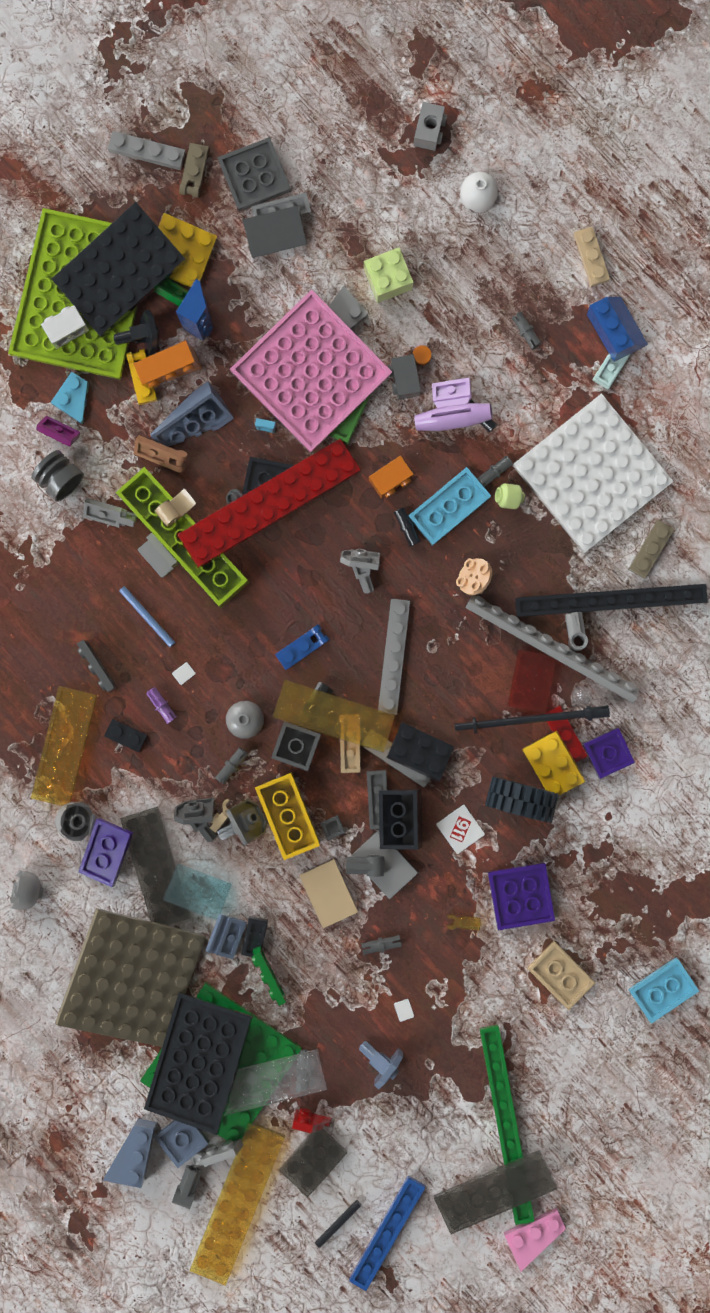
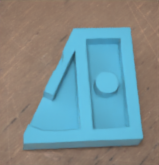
(72, 397)

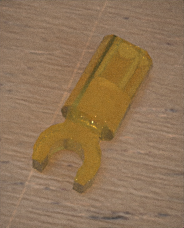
(465, 922)

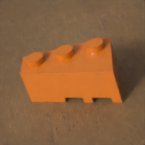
(167, 365)

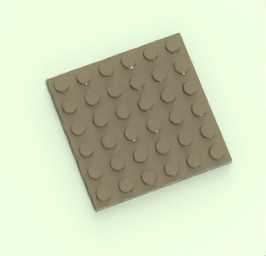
(129, 978)

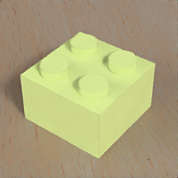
(388, 275)

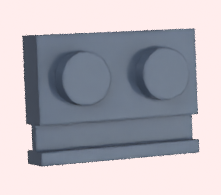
(226, 936)

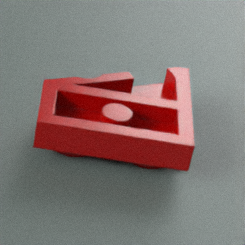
(309, 1122)

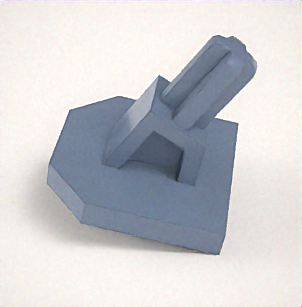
(385, 1066)

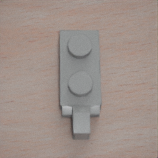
(108, 514)
(217, 1154)

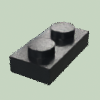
(125, 735)

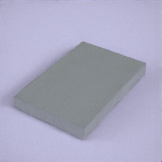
(396, 868)

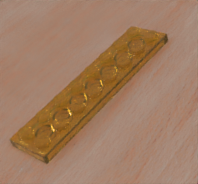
(237, 1203)

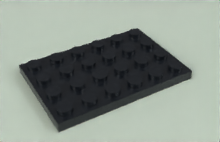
(119, 269)
(198, 1063)

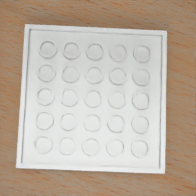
(592, 473)

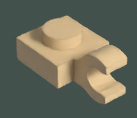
(219, 819)

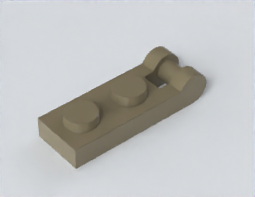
(194, 170)

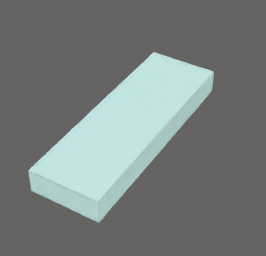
(609, 370)

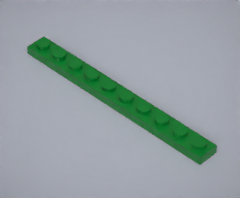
(503, 1108)

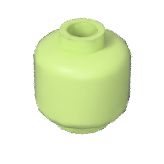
(509, 496)

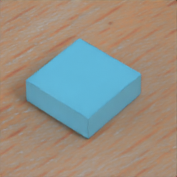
(265, 425)

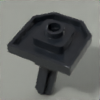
(143, 333)

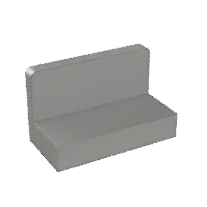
(158, 556)

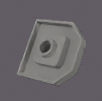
(361, 562)

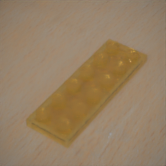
(333, 716)
(64, 746)

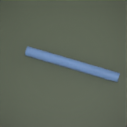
(147, 617)

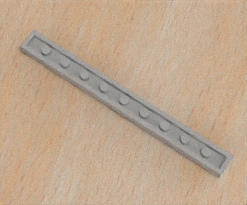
(554, 649)

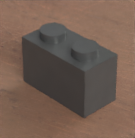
(405, 377)

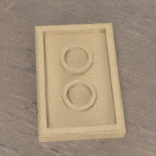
(328, 893)
(561, 975)

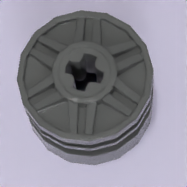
(57, 475)

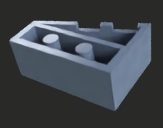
(133, 1158)

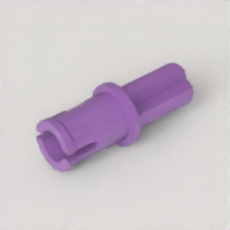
(161, 705)

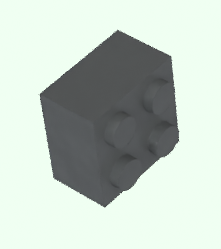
(296, 746)

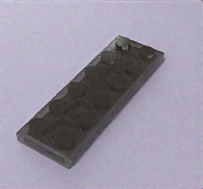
(153, 864)
(495, 1192)

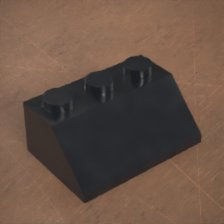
(400, 819)

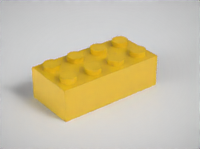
(288, 816)

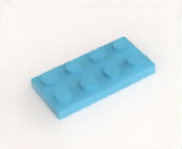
(449, 506)

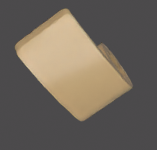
(176, 508)

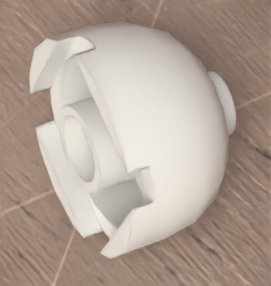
(479, 192)

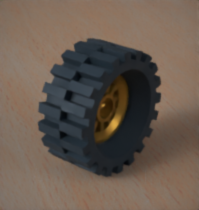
(522, 799)

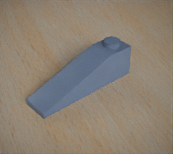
(196, 414)

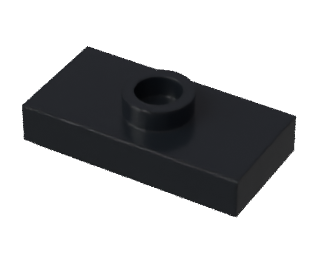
(254, 935)

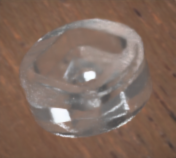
(581, 695)

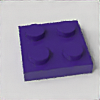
(608, 753)

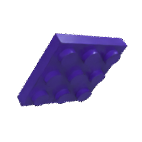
(521, 896)

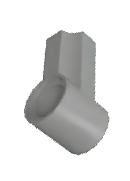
(576, 628)

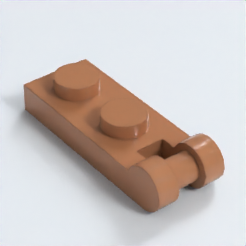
(160, 454)

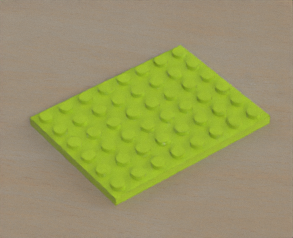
(57, 242)

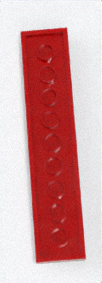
(268, 503)

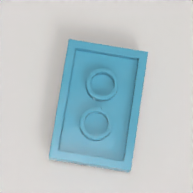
(663, 990)

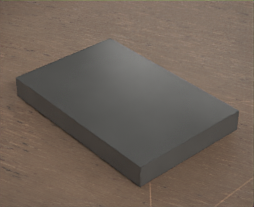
(274, 231)

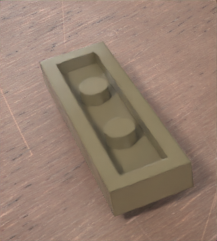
(650, 549)

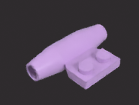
(453, 408)

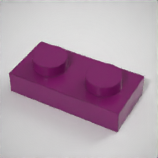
(57, 431)

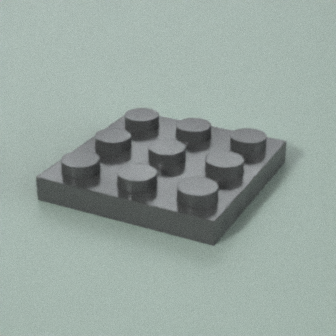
(254, 174)

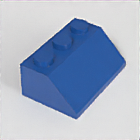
(195, 313)
(616, 327)

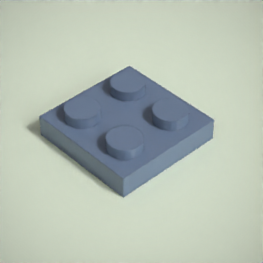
(181, 1141)

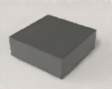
(332, 827)

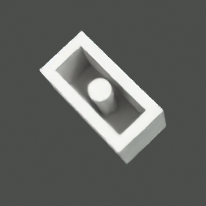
(64, 326)

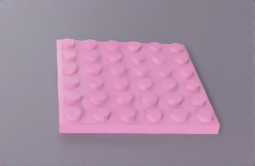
(311, 371)

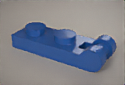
(301, 647)

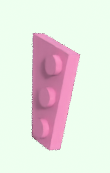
(532, 1238)

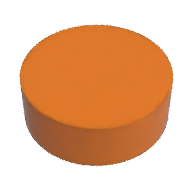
(422, 355)

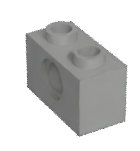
(430, 115)

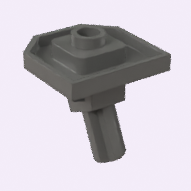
(197, 814)
(246, 821)

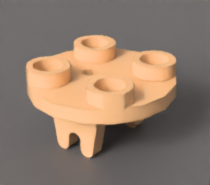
(481, 576)

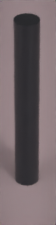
(337, 1224)

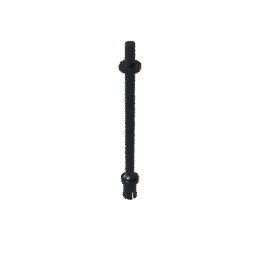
(587, 713)

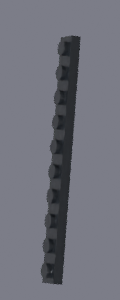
(611, 600)

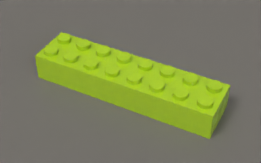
(218, 577)

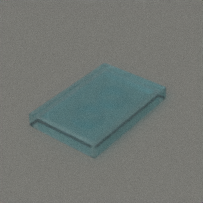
(197, 891)

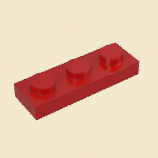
(567, 735)

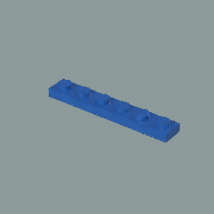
(387, 1233)

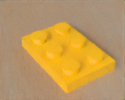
(554, 764)

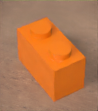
(391, 477)

